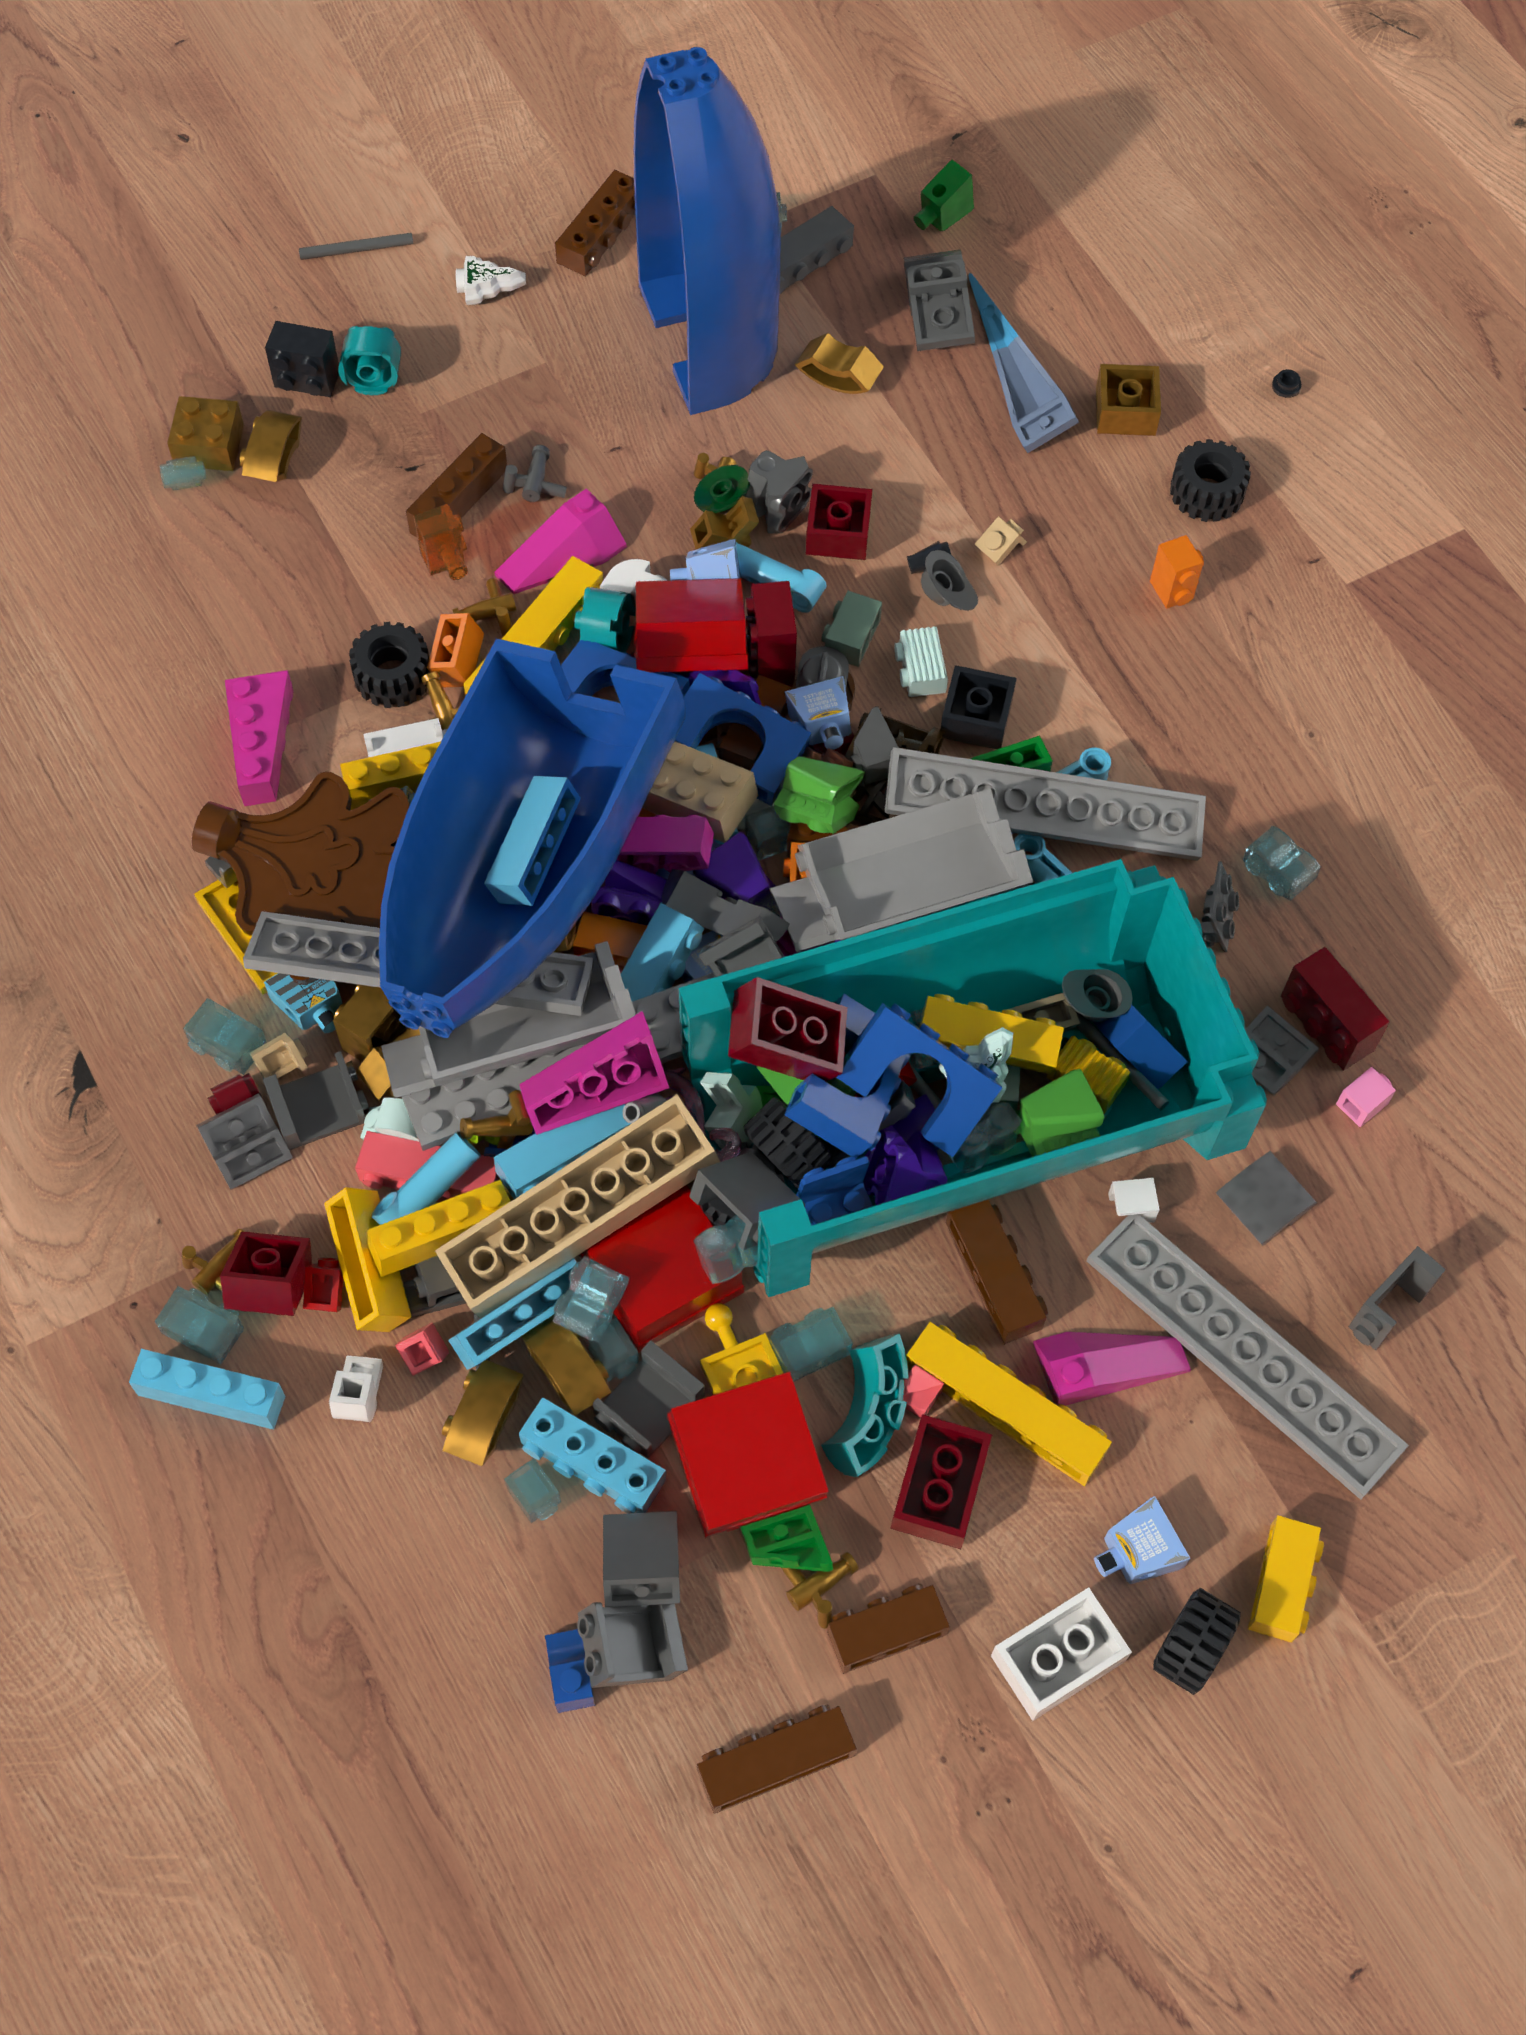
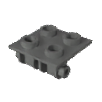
(1219, 909)

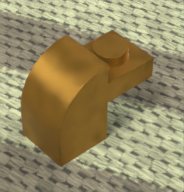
(718, 528)

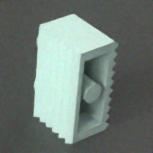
(921, 661)

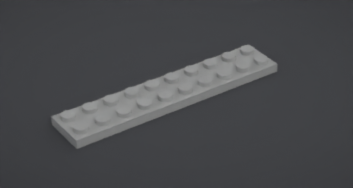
(1054, 803)
(352, 956)
(439, 1110)
(1248, 1354)

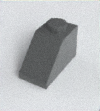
(873, 748)

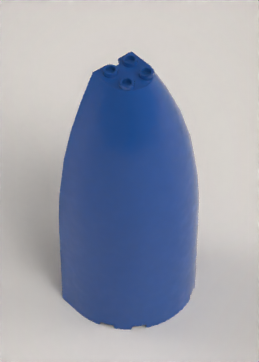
(706, 226)
(442, 932)

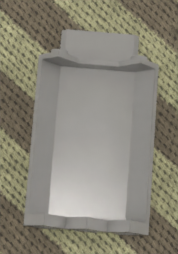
(900, 870)
(508, 1035)

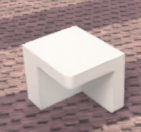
(1135, 1198)

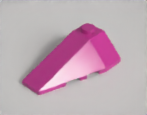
(576, 529)
(1099, 1364)

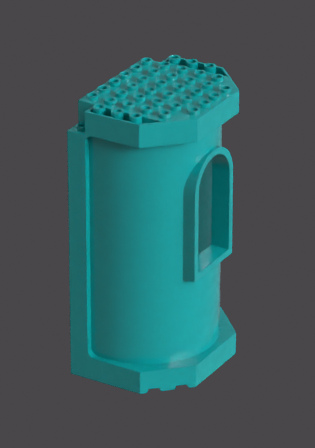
(1006, 956)

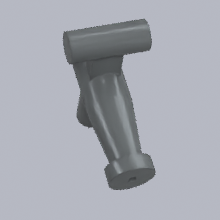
(534, 480)

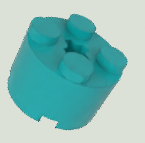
(370, 359)
(606, 618)

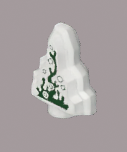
(485, 280)

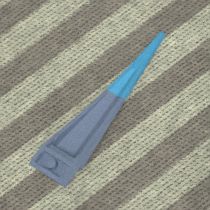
(1032, 397)

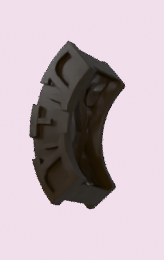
(905, 737)

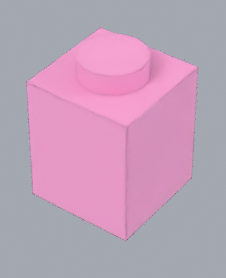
(1366, 1096)

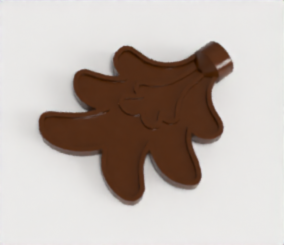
(309, 857)

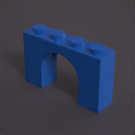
(591, 664)
(712, 704)
(968, 1088)
(840, 1118)

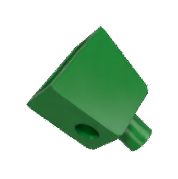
(946, 198)

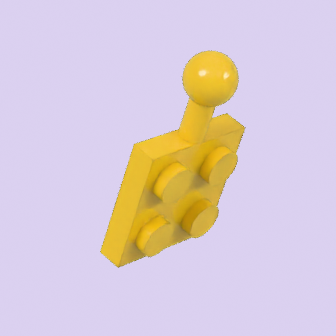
(740, 1362)

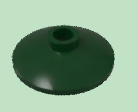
(721, 488)

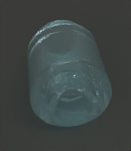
(182, 473)

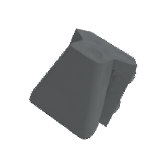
(779, 489)

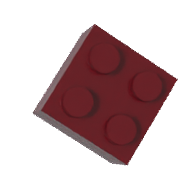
(838, 521)
(266, 1273)

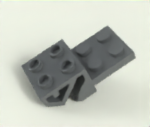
(939, 300)

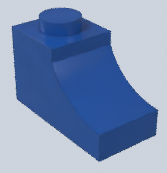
(567, 1671)

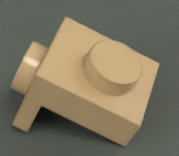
(1000, 539)
(279, 1056)

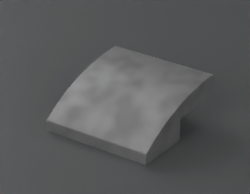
(1281, 1050)
(244, 1141)
(1266, 1197)

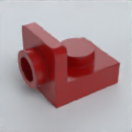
(323, 1285)

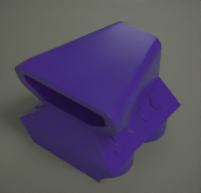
(736, 871)
(629, 894)
(902, 1167)

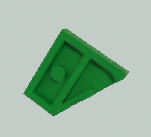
(788, 1541)

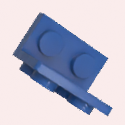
(835, 1190)

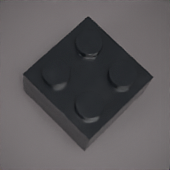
(302, 359)
(978, 707)

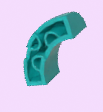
(875, 1406)

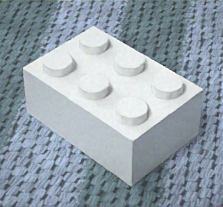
(1060, 1653)

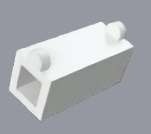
(403, 737)

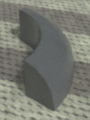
(707, 908)

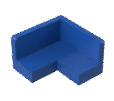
(1143, 1046)

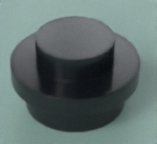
(1287, 383)

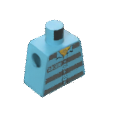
(305, 1003)

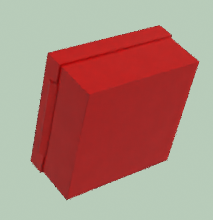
(690, 626)
(663, 1269)
(747, 1454)

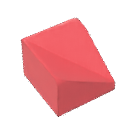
(422, 1349)
(921, 1391)

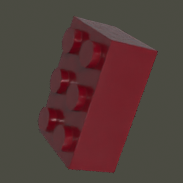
(771, 632)
(1334, 1009)
(787, 1030)
(941, 1481)

